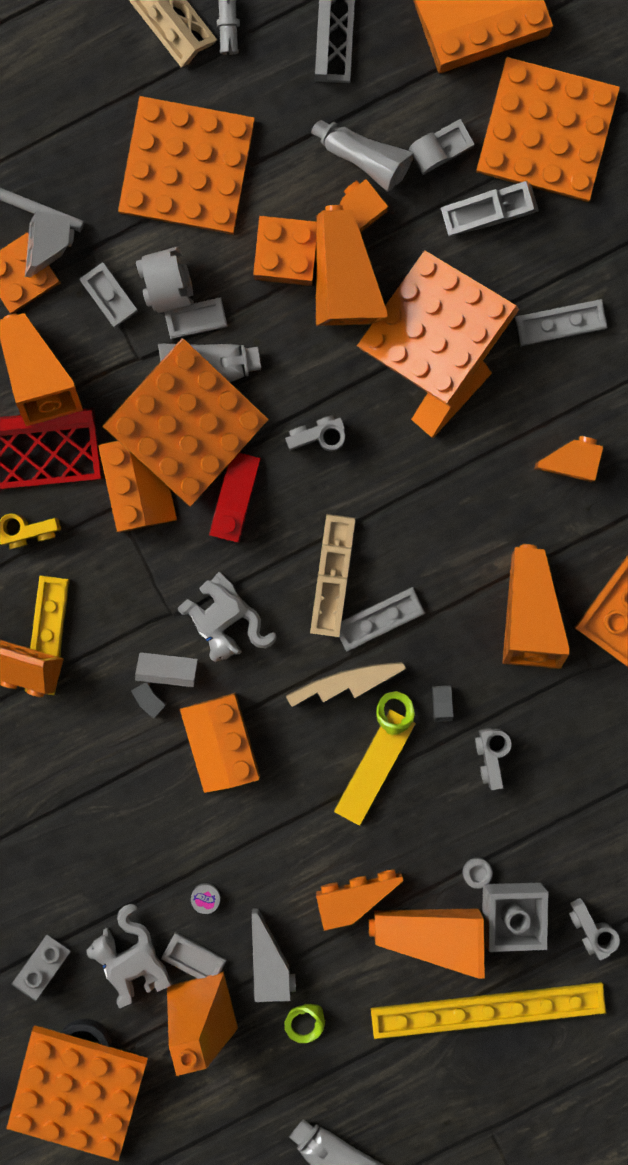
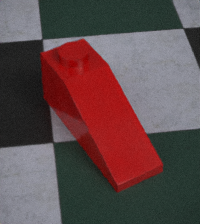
(235, 497)

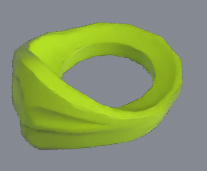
(394, 729)
(315, 1011)

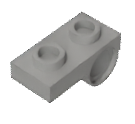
(441, 146)
(301, 436)
(491, 771)
(582, 918)
(41, 967)

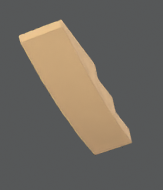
(332, 575)
(357, 680)

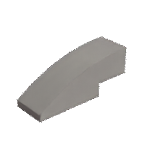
(490, 208)

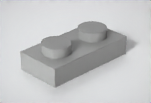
(108, 295)

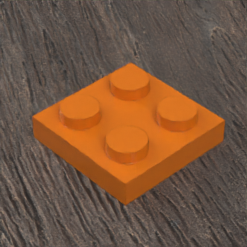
(15, 288)

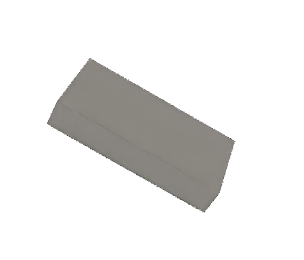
(196, 318)
(166, 669)
(192, 957)

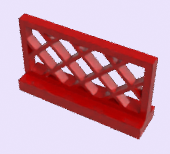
(15, 425)

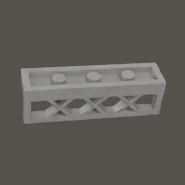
(324, 43)

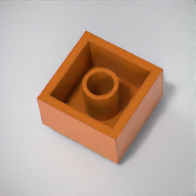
(285, 250)

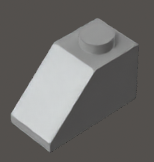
(47, 240)

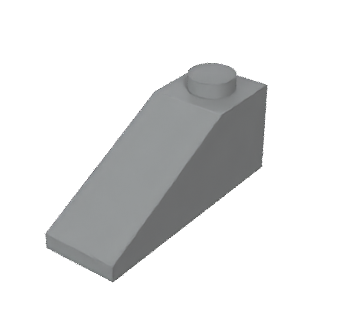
(270, 966)

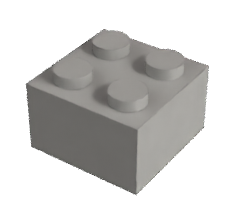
(515, 917)

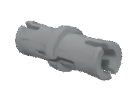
(228, 27)

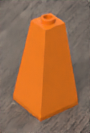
(344, 276)
(36, 376)
(533, 616)
(434, 935)
(199, 1022)

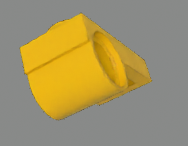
(42, 530)

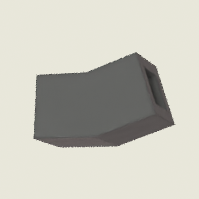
(148, 699)
(442, 703)

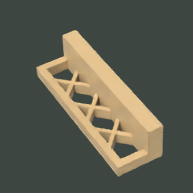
(174, 29)

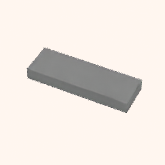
(561, 322)
(380, 619)

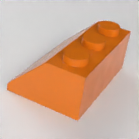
(134, 491)
(28, 669)
(220, 743)

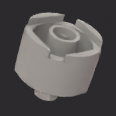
(166, 280)

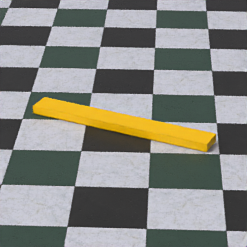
(488, 1010)

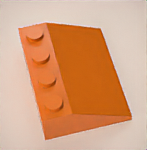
(477, 29)

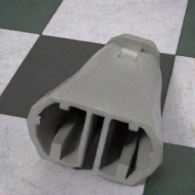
(379, 160)
(226, 358)
(325, 1148)

